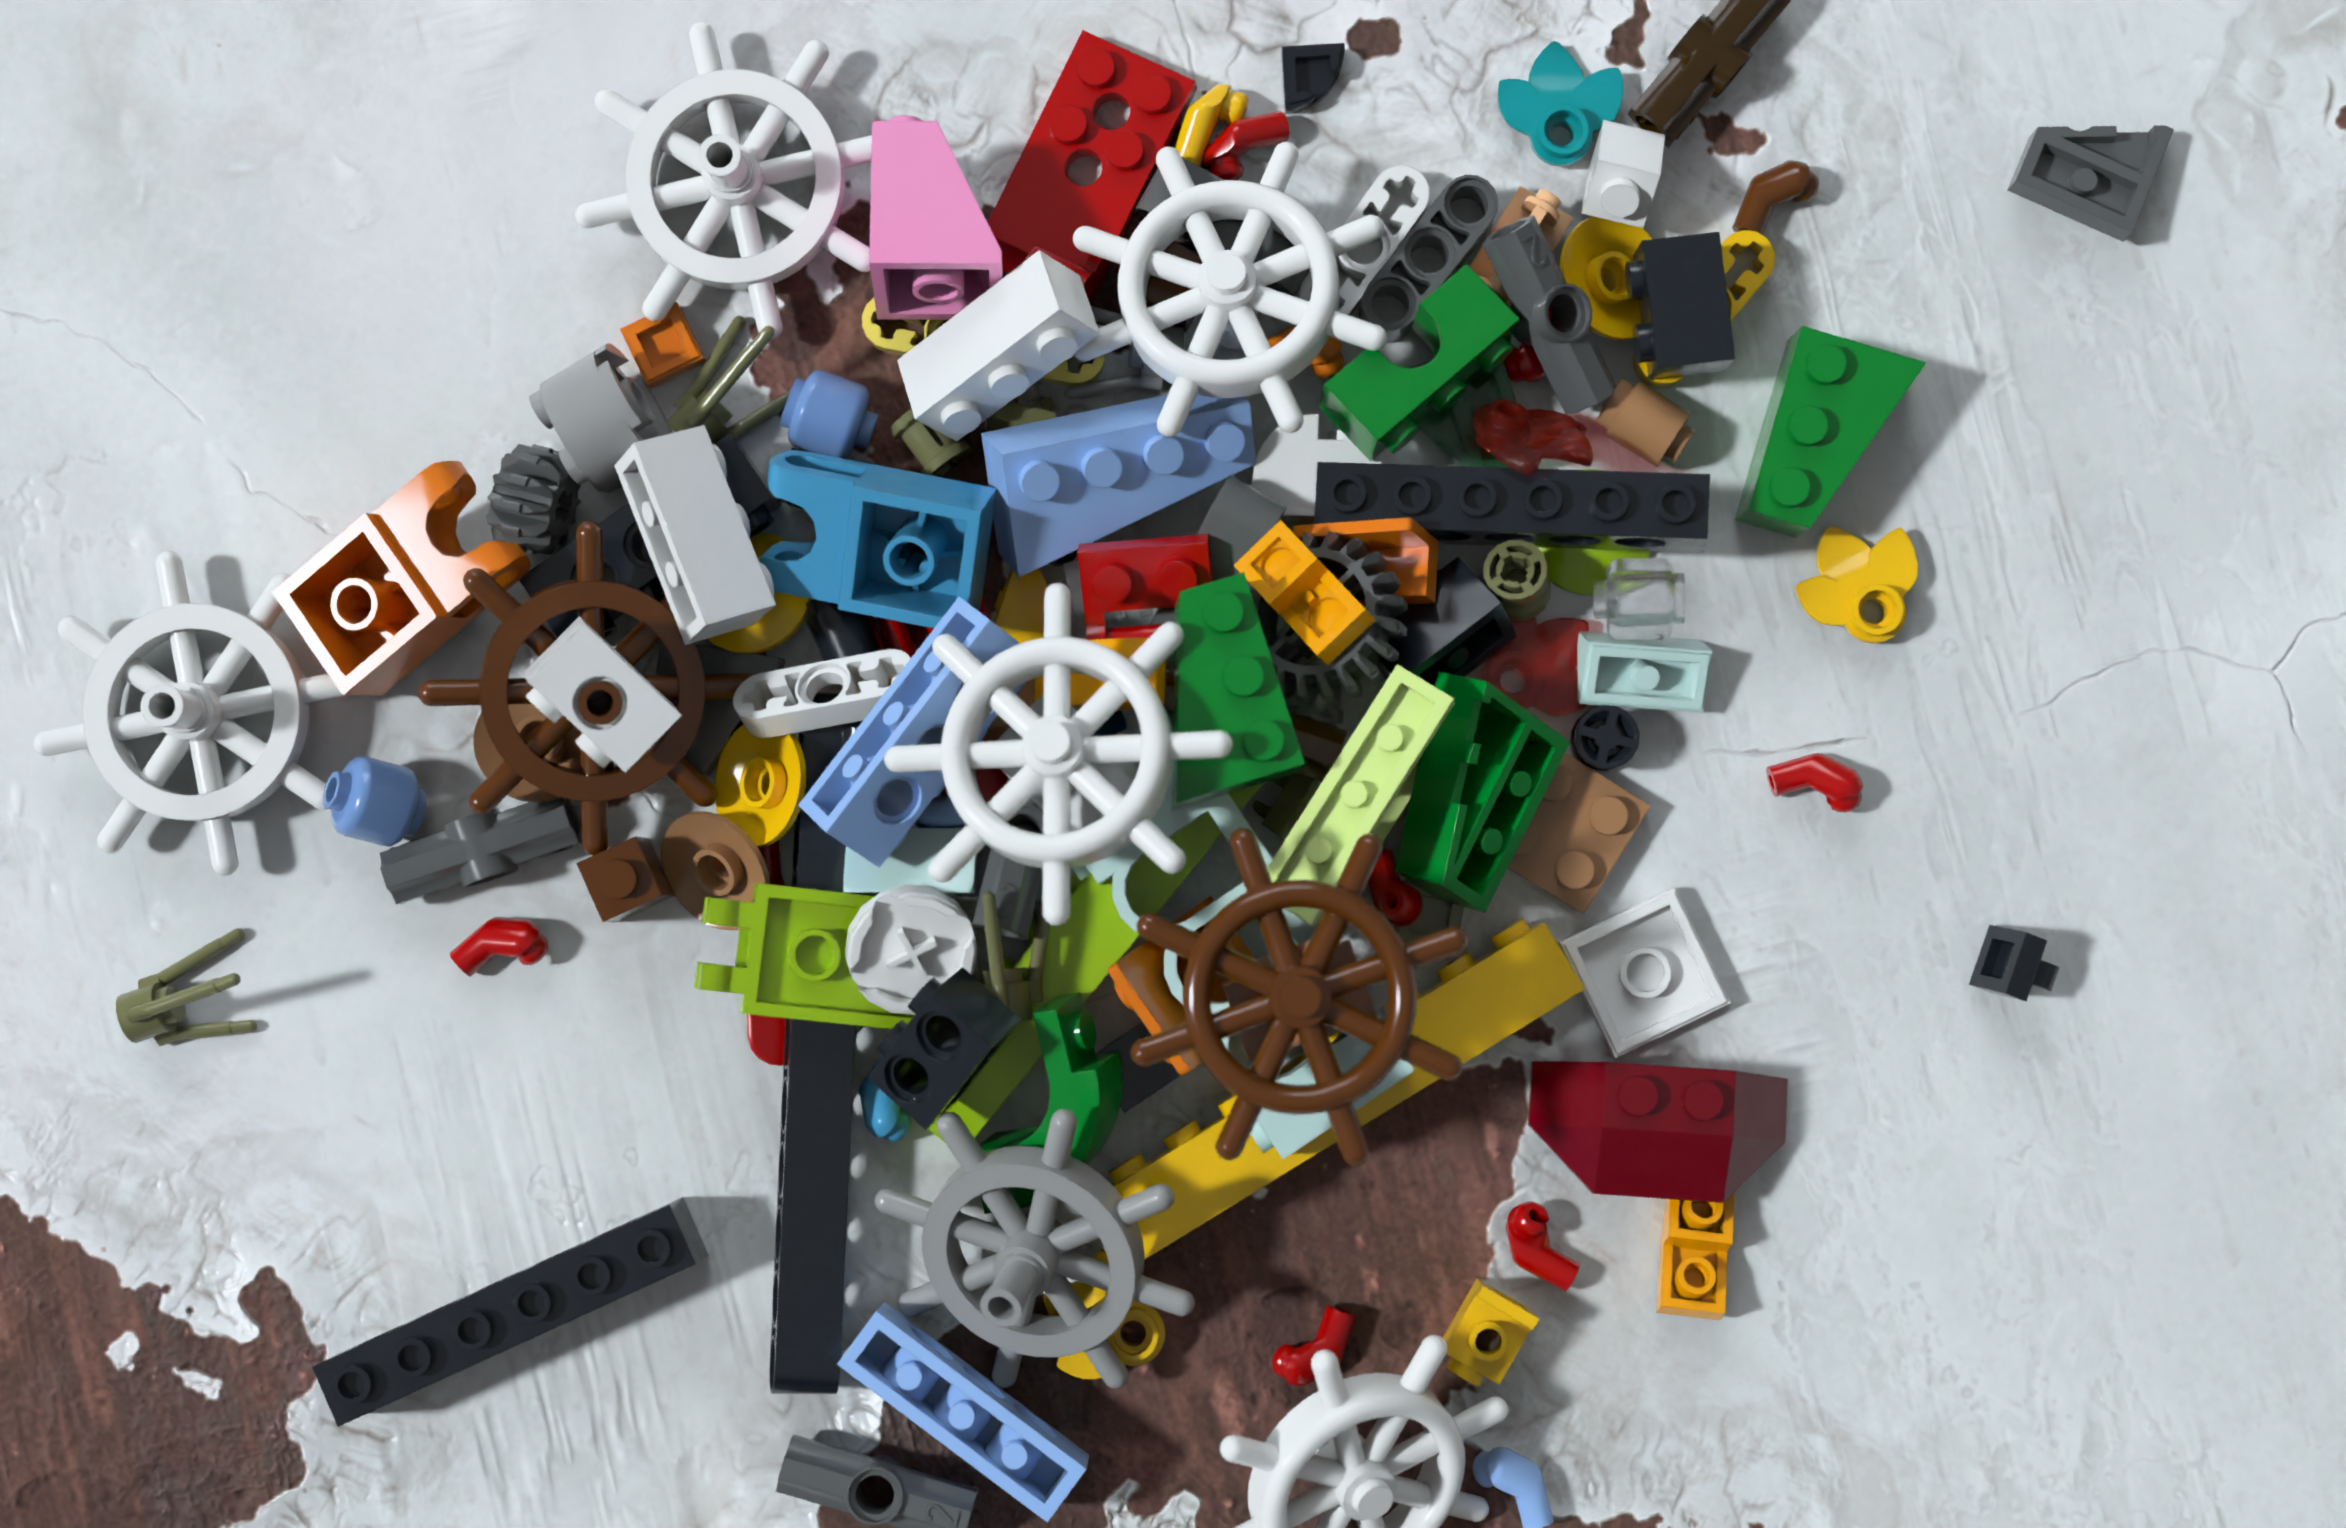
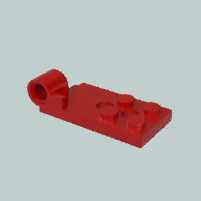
(1040, 202)

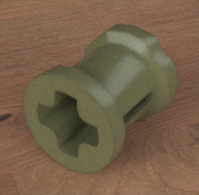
(931, 448)

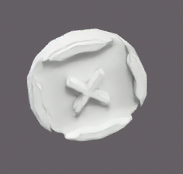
(906, 941)

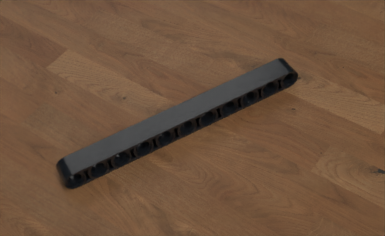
(813, 1141)

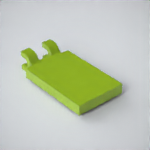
(792, 957)

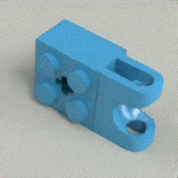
(869, 533)

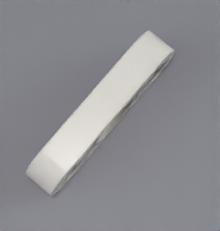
(1403, 219)
(787, 716)

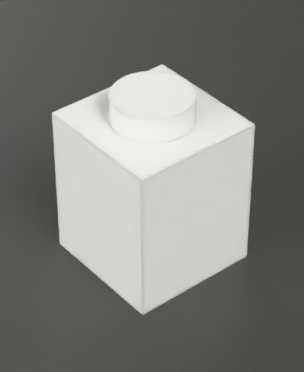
(1623, 174)

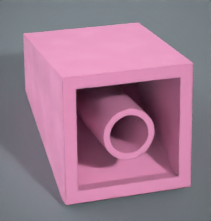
(926, 227)

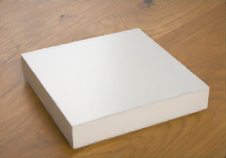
(1644, 972)

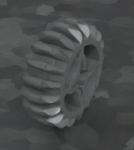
(1361, 576)

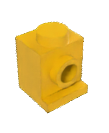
(1484, 1310)

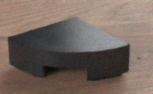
(1309, 73)

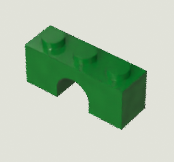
(1382, 402)

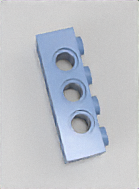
(849, 793)
(965, 1411)

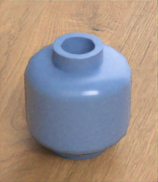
(828, 415)
(375, 801)

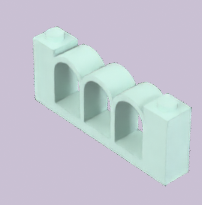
(1272, 1128)

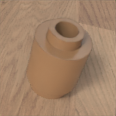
(1646, 422)

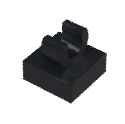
(2012, 964)

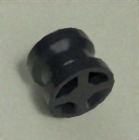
(1618, 730)

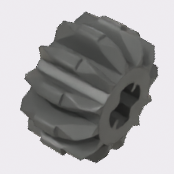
(533, 500)

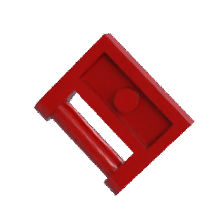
(1138, 577)

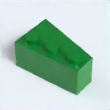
(1818, 425)
(1228, 686)
(1475, 793)

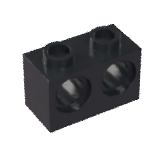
(942, 1046)

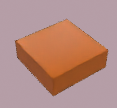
(663, 347)

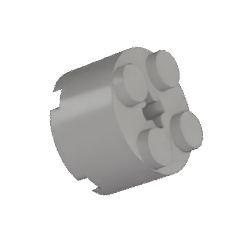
(598, 415)

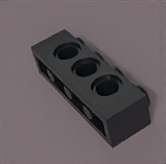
(624, 540)

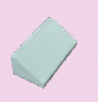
(1643, 672)
(908, 865)

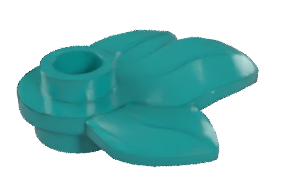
(1560, 98)

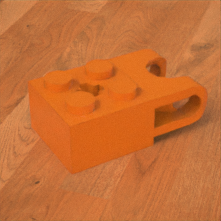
(395, 583)

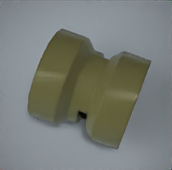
(1521, 593)

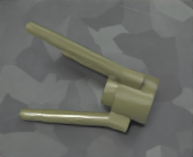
(704, 407)
(1009, 983)
(157, 1008)

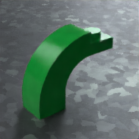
(1077, 1082)

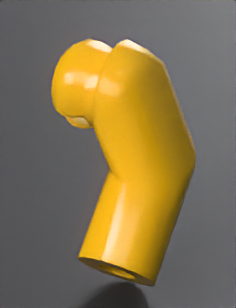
(1202, 117)

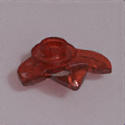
(1527, 436)
(1545, 660)

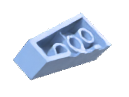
(1103, 470)

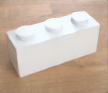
(998, 346)
(695, 533)

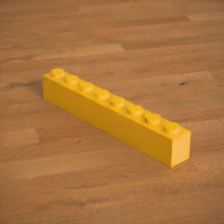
(1462, 1014)

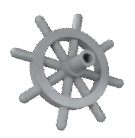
(1034, 1250)

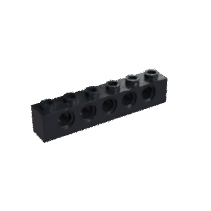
(1542, 508)
(510, 1311)

